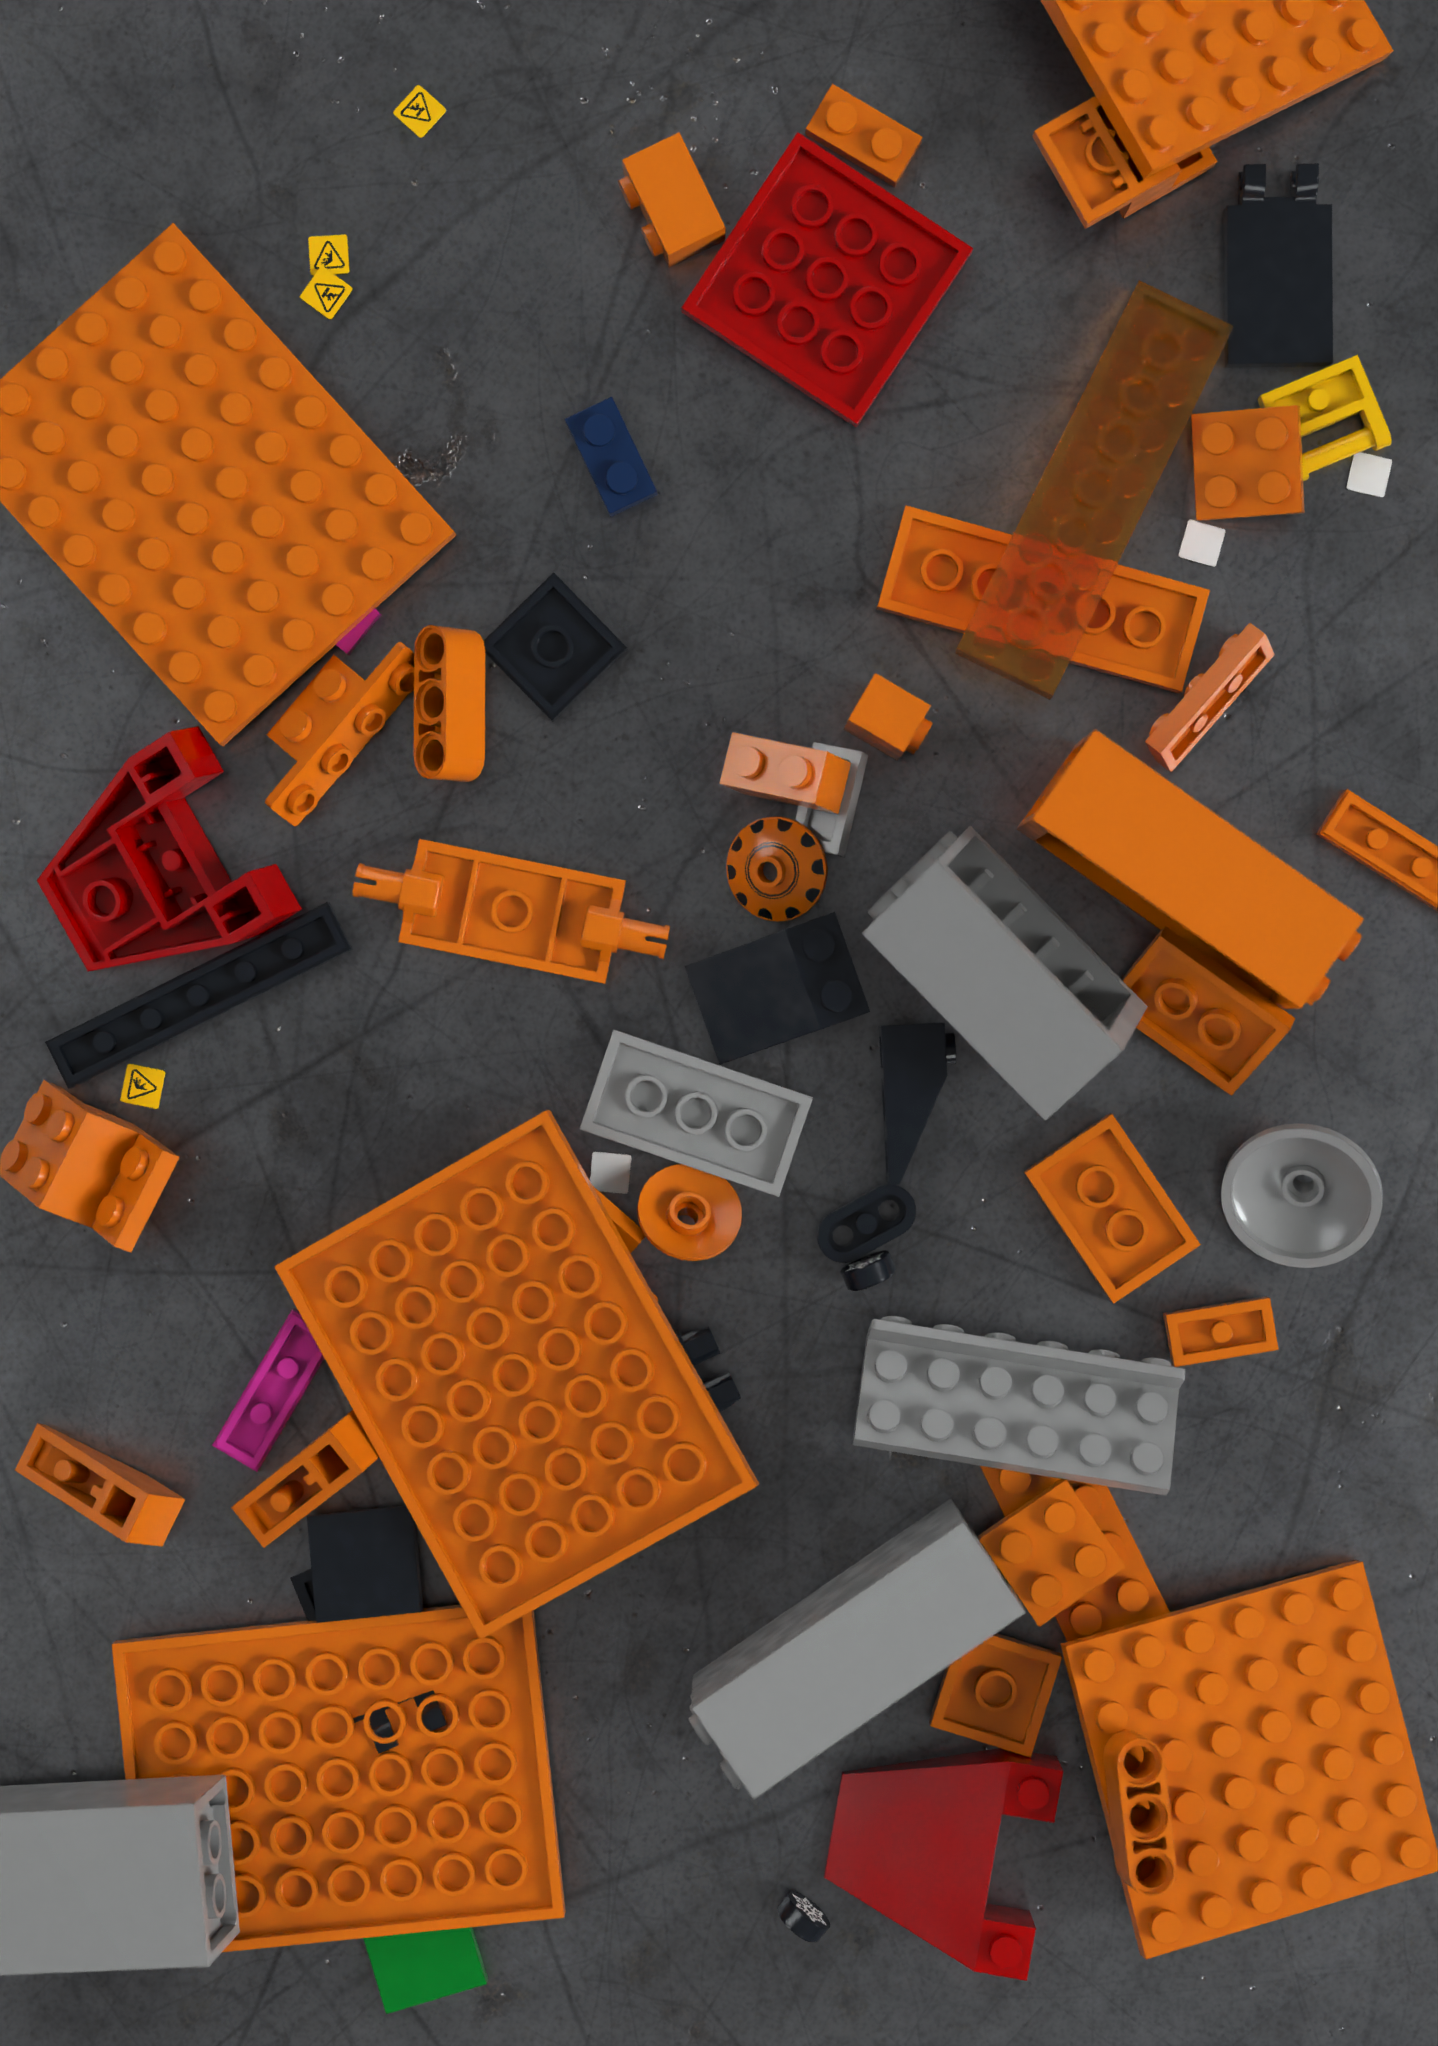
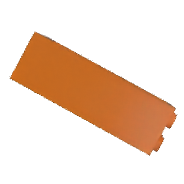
(1191, 872)

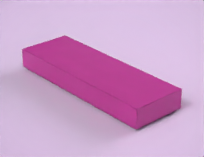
(271, 1394)

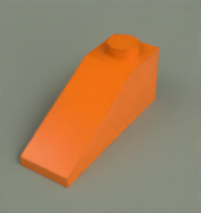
(307, 1480)
(100, 1487)

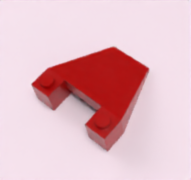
(144, 876)
(924, 1845)

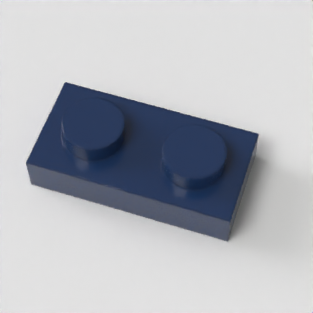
(611, 456)

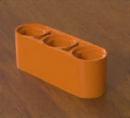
(449, 703)
(1155, 1834)

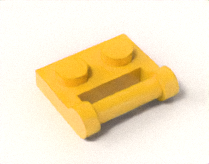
(1328, 399)

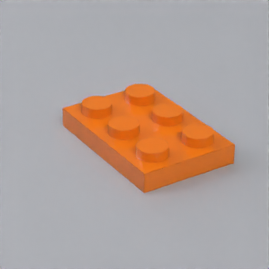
(1204, 1011)
(1111, 1208)

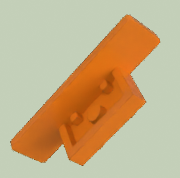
(332, 725)

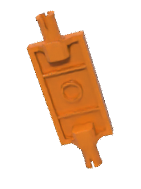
(511, 911)

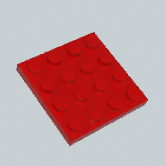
(826, 279)

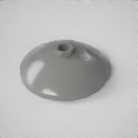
(1298, 1220)

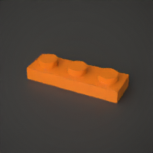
(1209, 696)

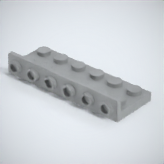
(1018, 1405)

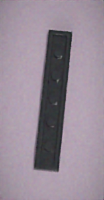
(198, 995)

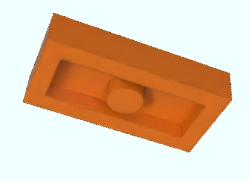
(863, 135)
(1220, 1331)

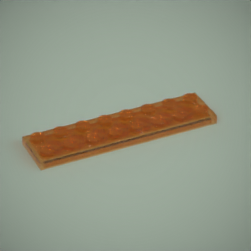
(1094, 490)

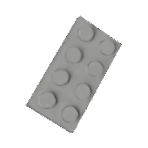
(696, 1113)

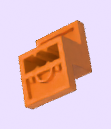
(1099, 170)
(87, 1165)

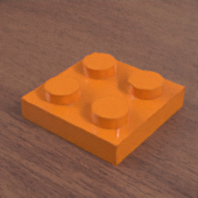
(1247, 463)
(1051, 1551)
(997, 1693)

